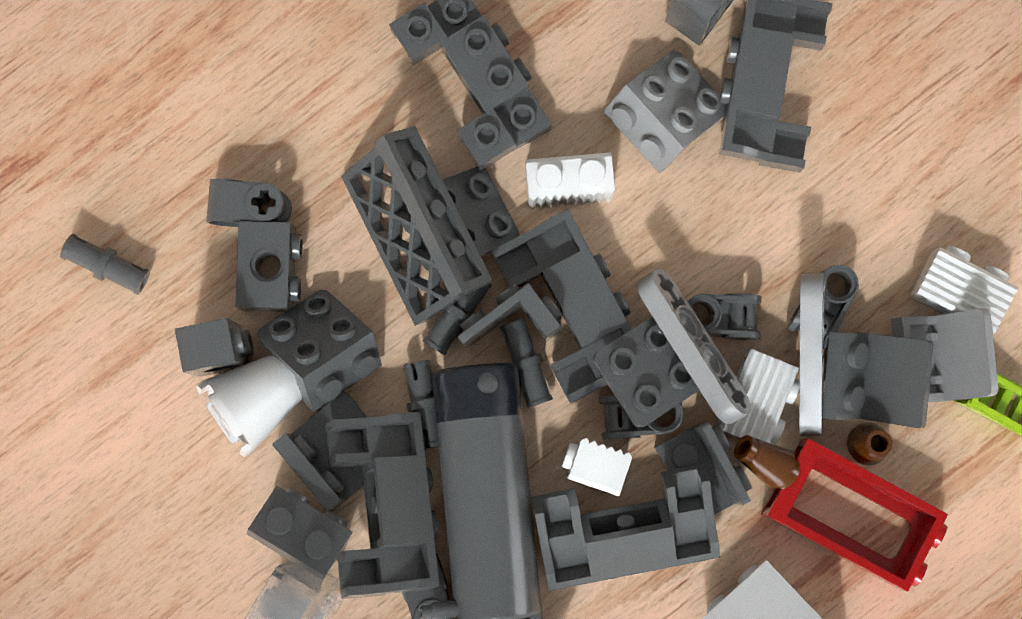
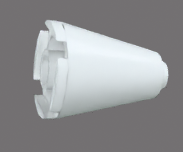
(251, 400)

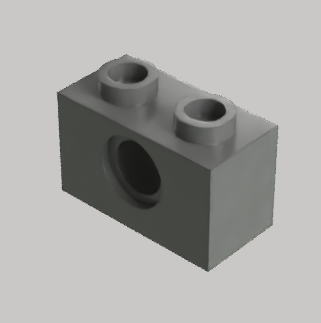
(255, 244)
(213, 347)

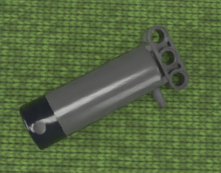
(485, 495)

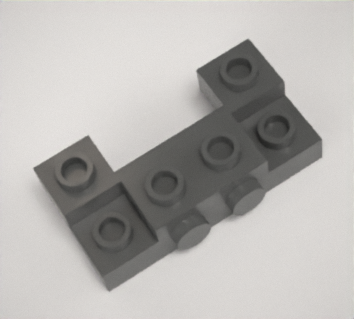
(486, 70)
(760, 77)
(579, 289)
(396, 504)
(628, 537)

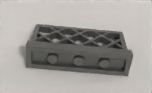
(431, 218)

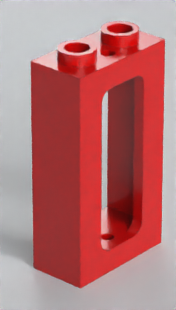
(924, 520)

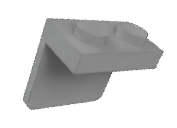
(665, 109)
(961, 352)

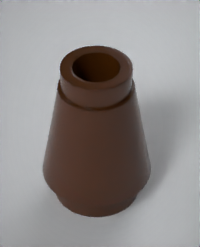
(860, 447)
(768, 462)

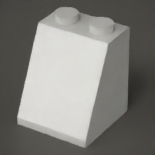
(761, 595)

